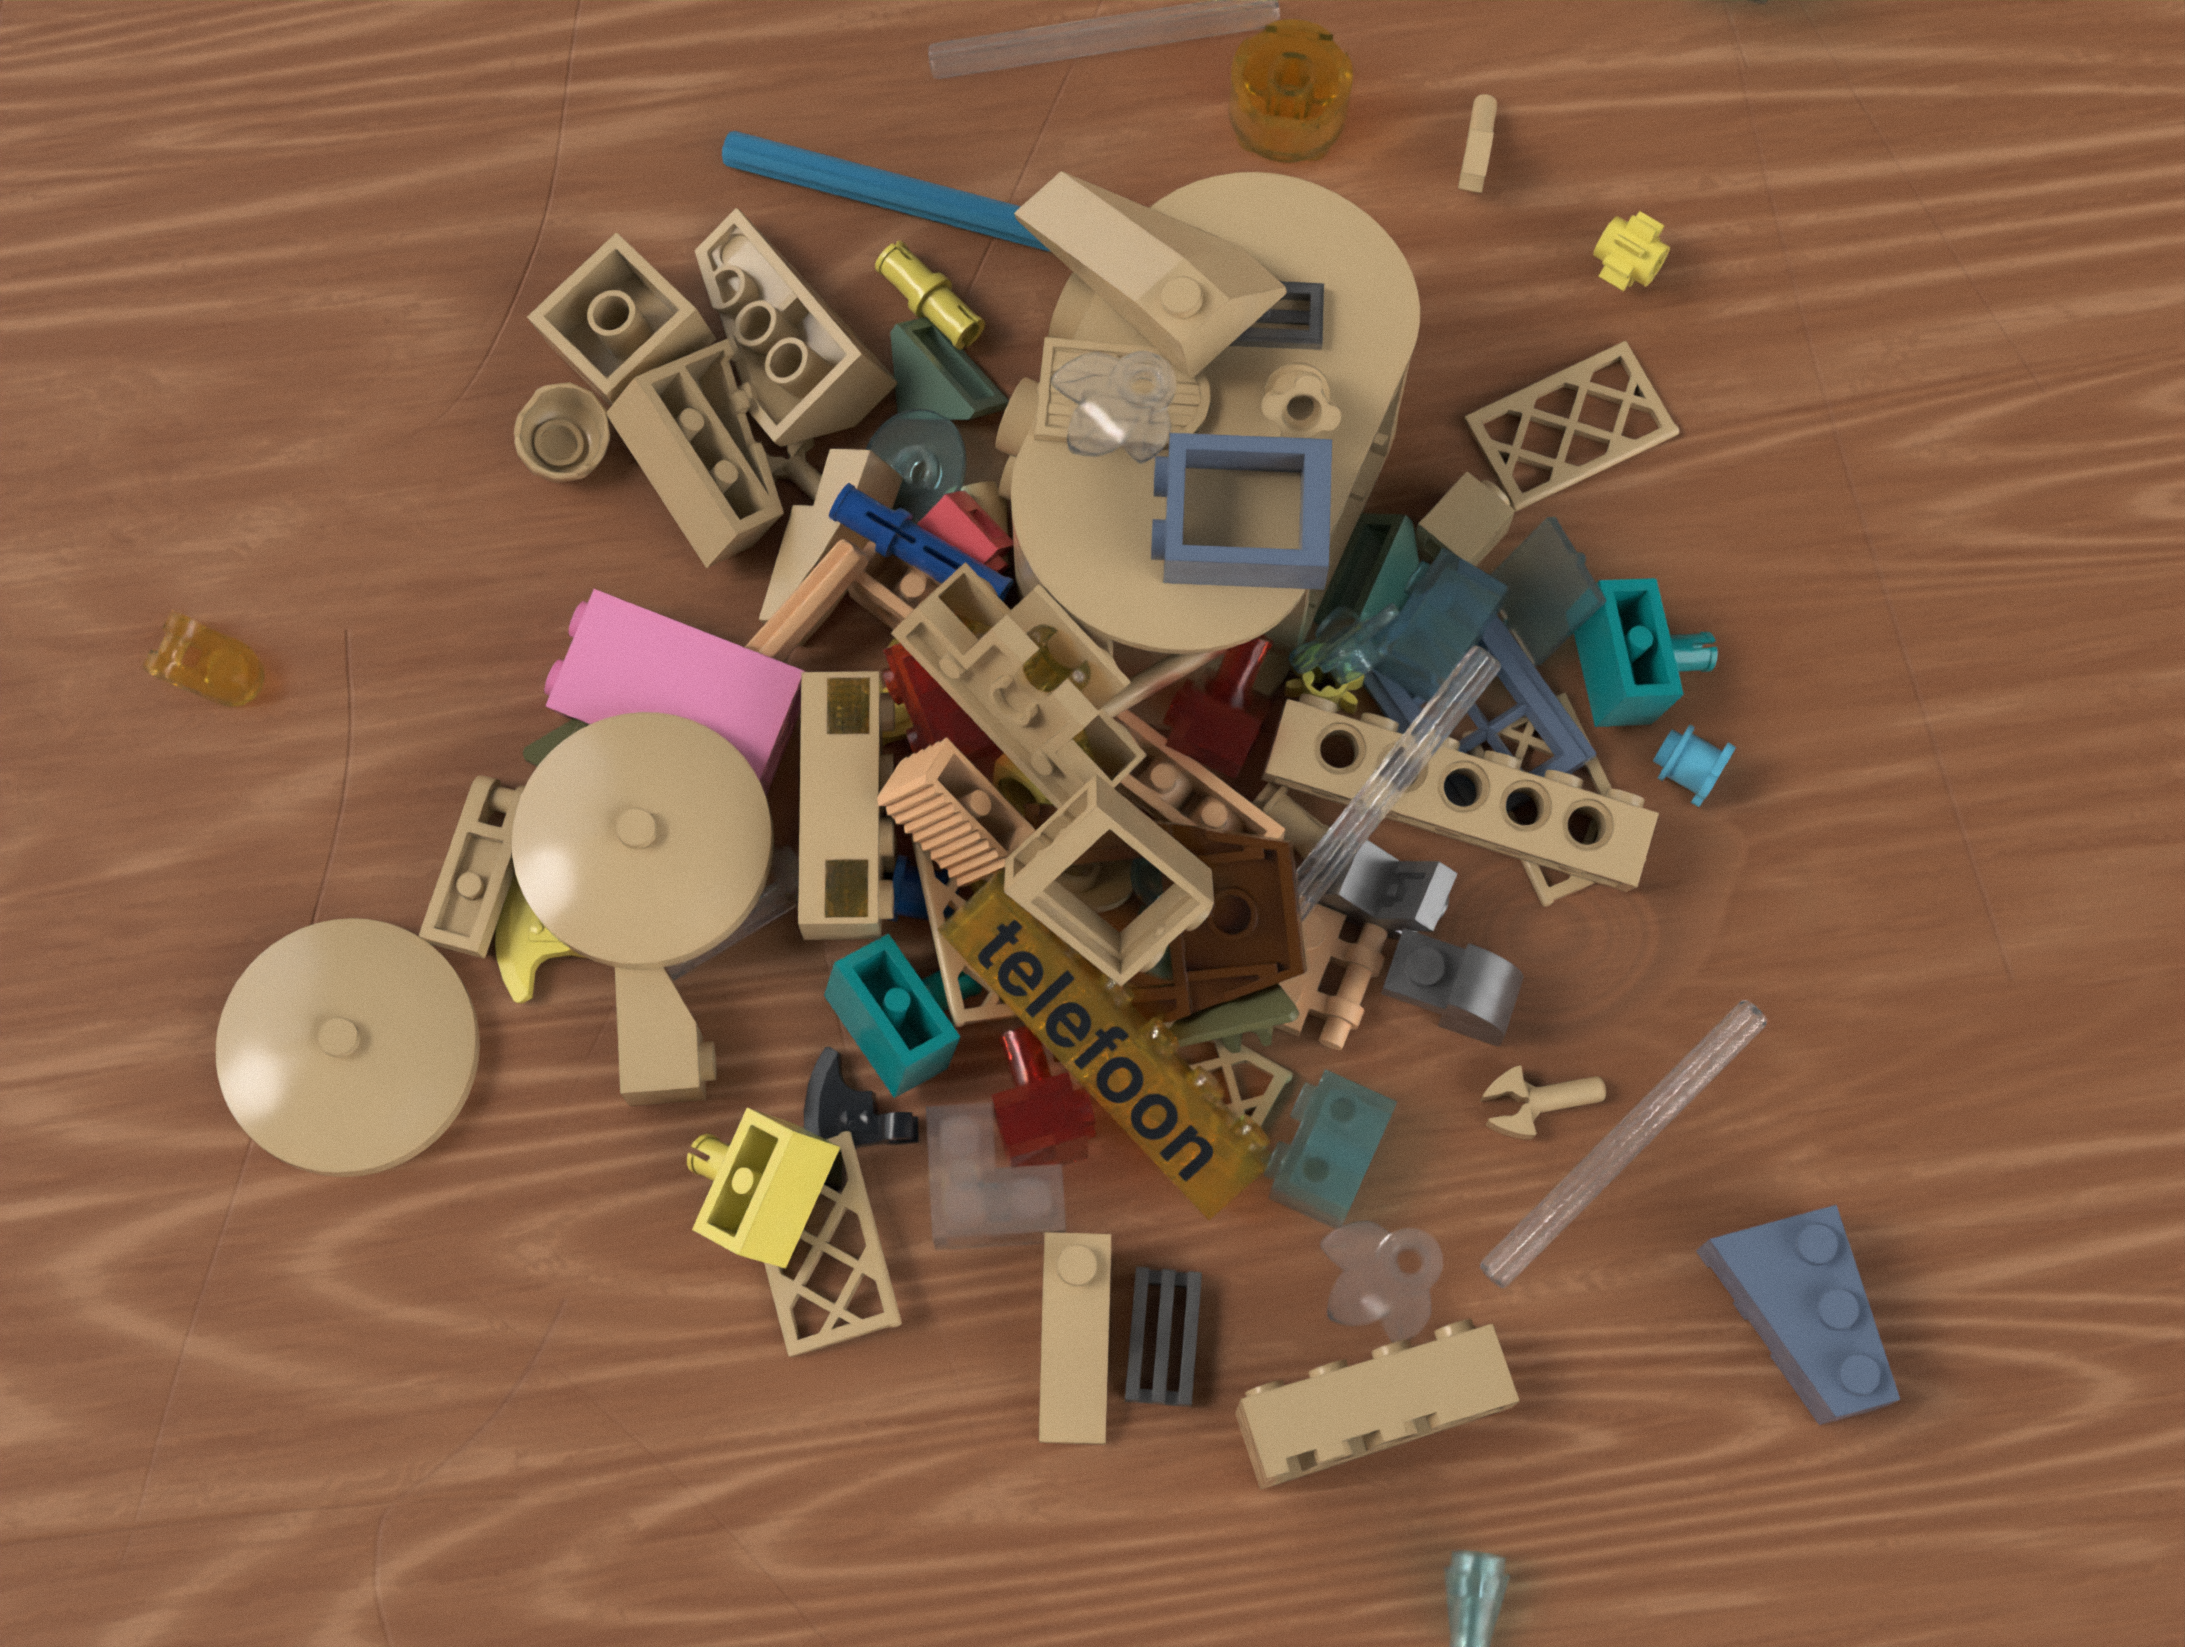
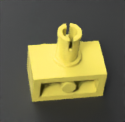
(761, 1186)

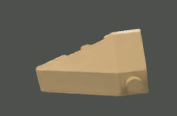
(1160, 274)
(790, 348)

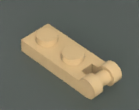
(474, 872)

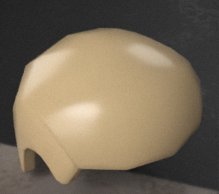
(562, 432)

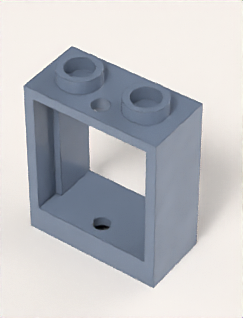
(1245, 565)

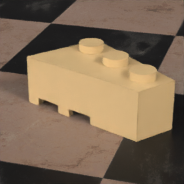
(699, 451)

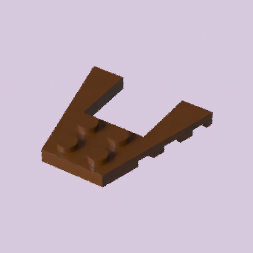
(1247, 938)

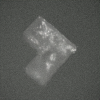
(973, 1198)

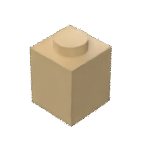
(1466, 521)

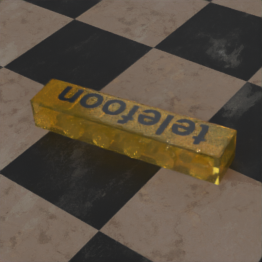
(1111, 1049)

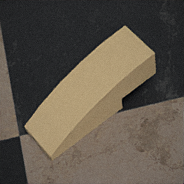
(813, 534)

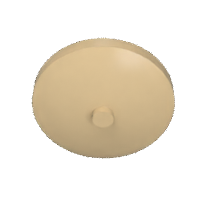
(643, 840)
(347, 1047)

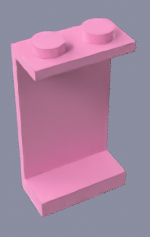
(646, 662)

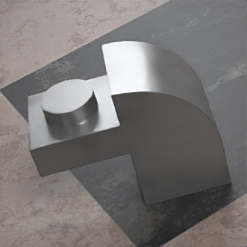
(1391, 891)
(1465, 986)

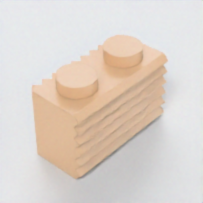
(954, 812)

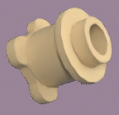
(1304, 416)

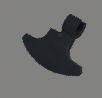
(836, 1108)

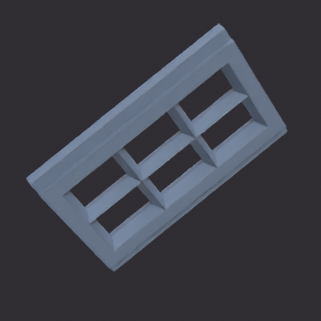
(1532, 698)

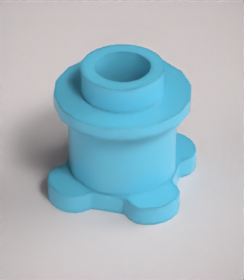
(1692, 762)

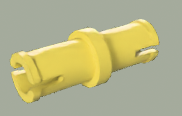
(929, 295)

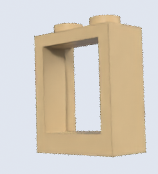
(1064, 838)

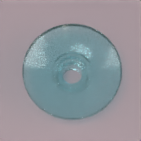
(918, 442)

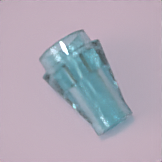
(1474, 1596)

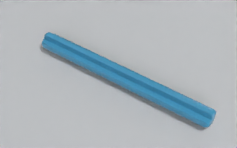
(876, 187)

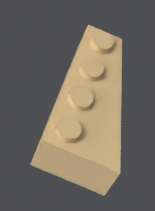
(1374, 1403)

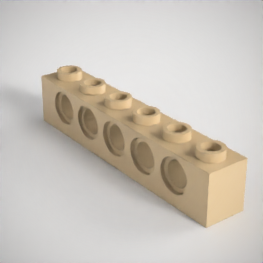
(1621, 820)

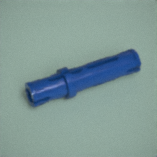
(922, 551)

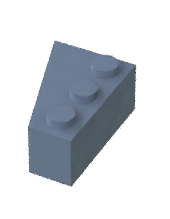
(1809, 1309)

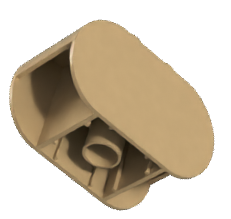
(1089, 519)

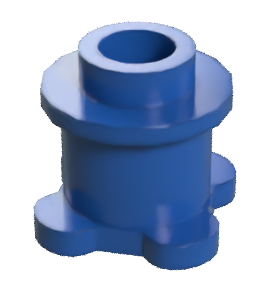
(908, 891)

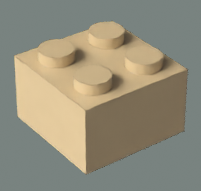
(618, 320)

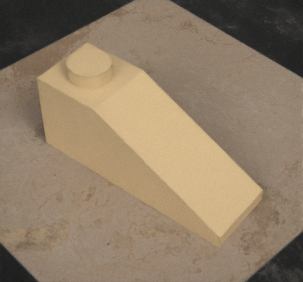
(659, 1041)
(1075, 1338)

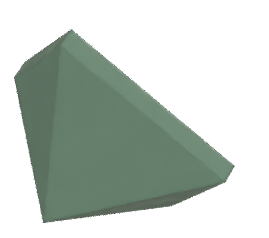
(938, 375)
(1373, 567)

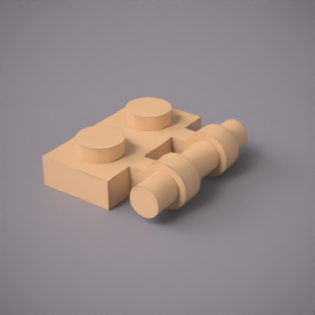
(1361, 961)

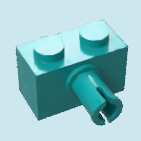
(1632, 658)
(895, 1013)

